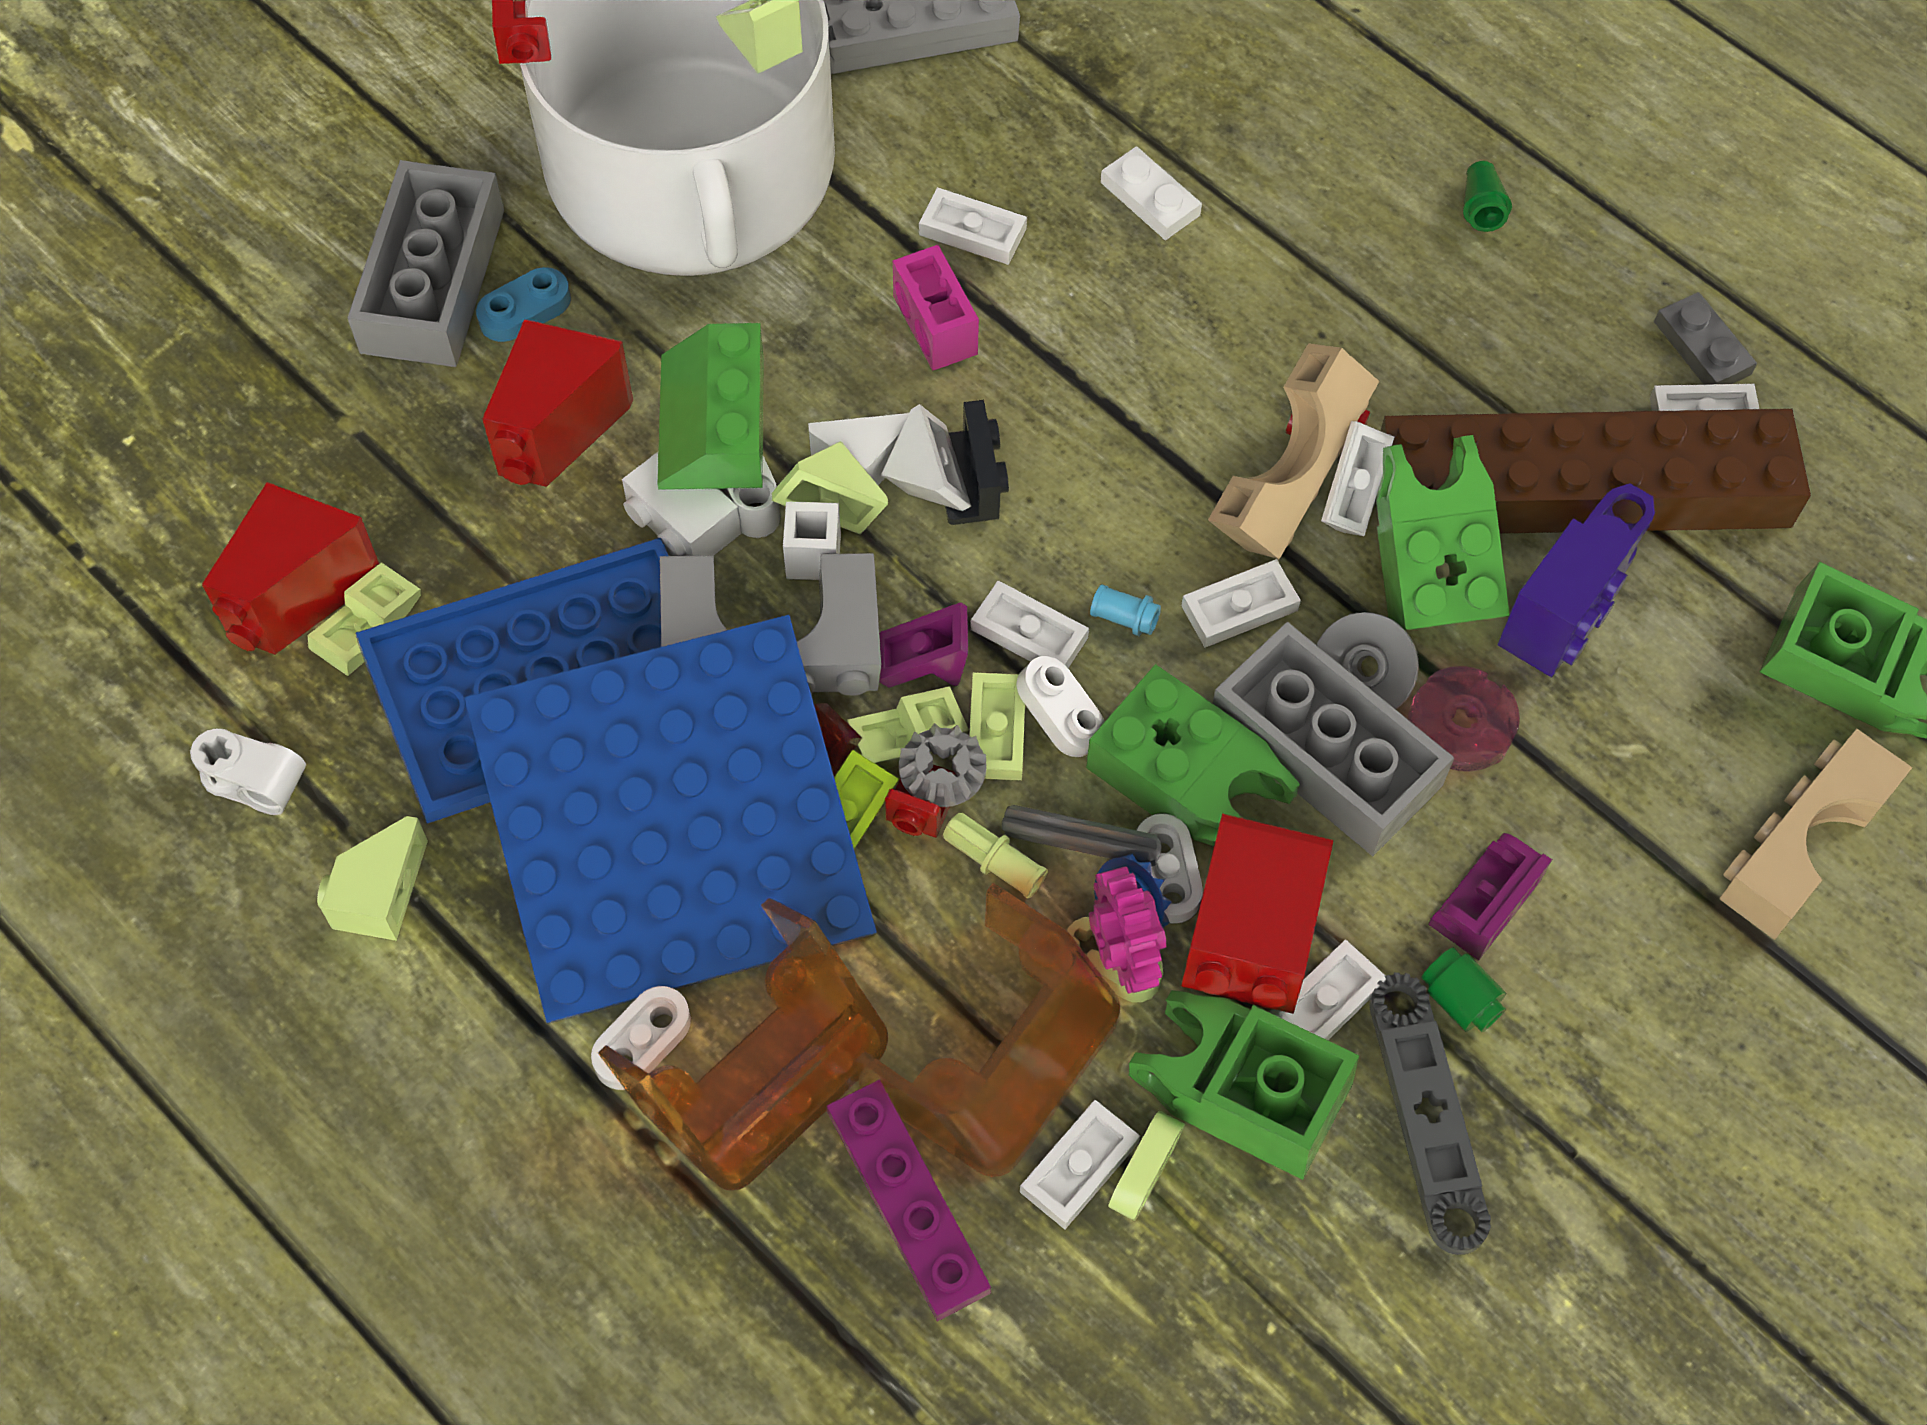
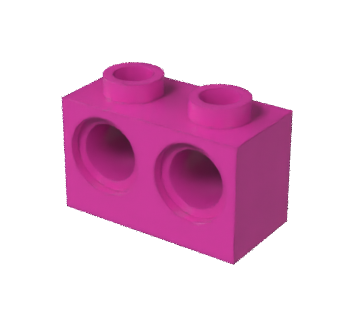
(935, 307)

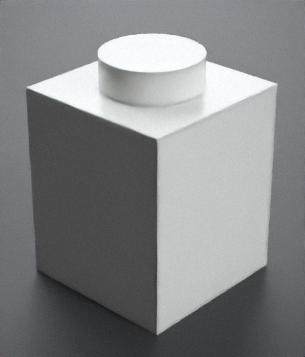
(808, 533)

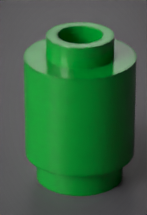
(1464, 990)

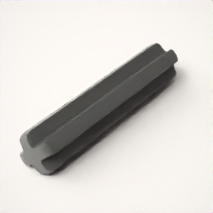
(1080, 834)

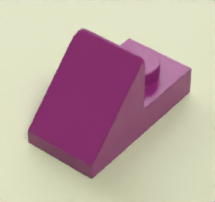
(926, 646)

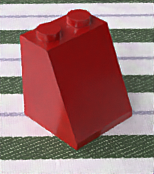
(554, 401)
(286, 569)
(1258, 913)

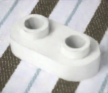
(1059, 705)
(1177, 866)
(637, 1037)

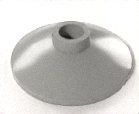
(1377, 636)

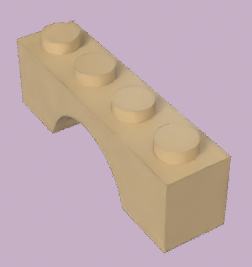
(1324, 396)
(1780, 875)

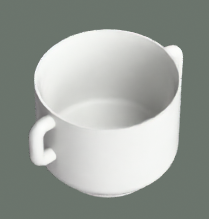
(671, 139)

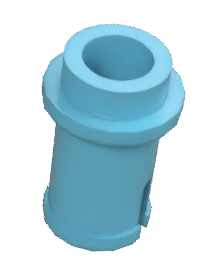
(1126, 610)

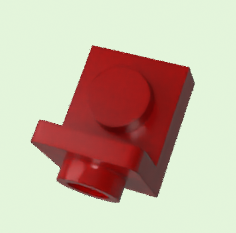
(517, 35)
(912, 813)

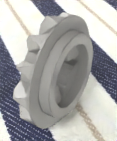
(940, 786)

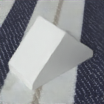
(866, 438)
(926, 463)

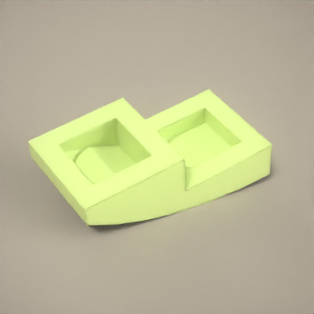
(369, 602)
(891, 730)

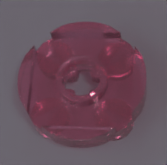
(1482, 699)

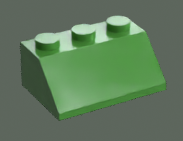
(712, 410)

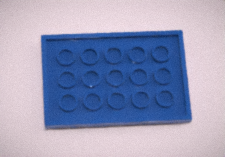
(498, 640)

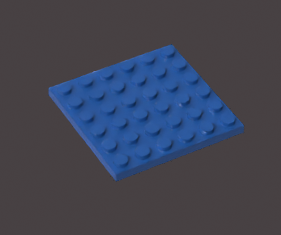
(661, 810)

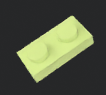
(998, 723)

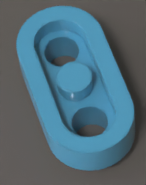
(523, 301)

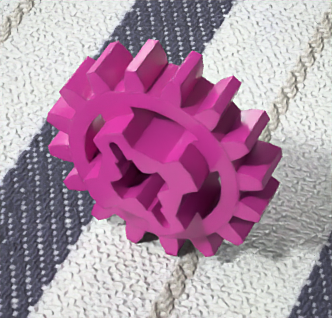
(1127, 930)

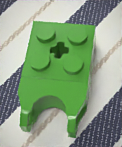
(1430, 526)
(1853, 651)
(1184, 756)
(1237, 1075)

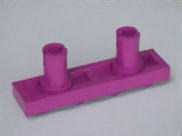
(909, 1200)

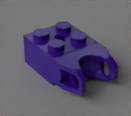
(1575, 584)

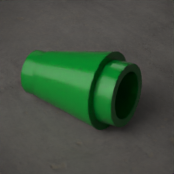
(1485, 198)

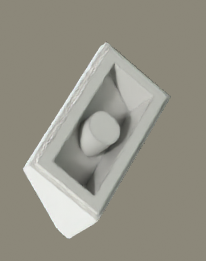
(1356, 480)

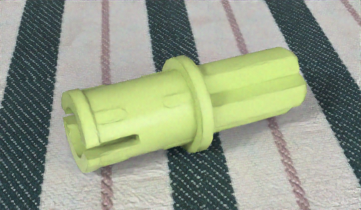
(995, 854)

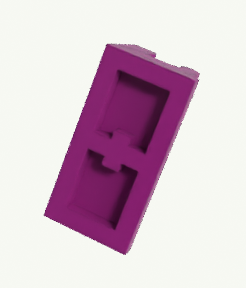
(1490, 895)

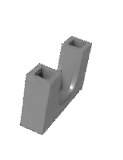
(836, 655)

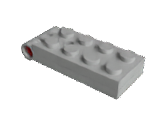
(904, 30)

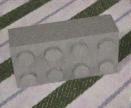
(426, 263)
(1336, 737)

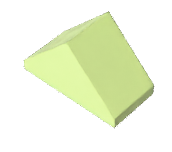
(764, 31)
(834, 478)

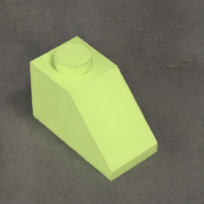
(374, 881)

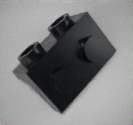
(977, 462)

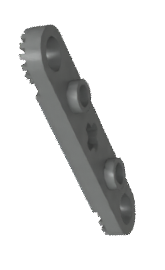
(1438, 1150)

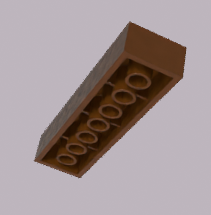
(1558, 466)

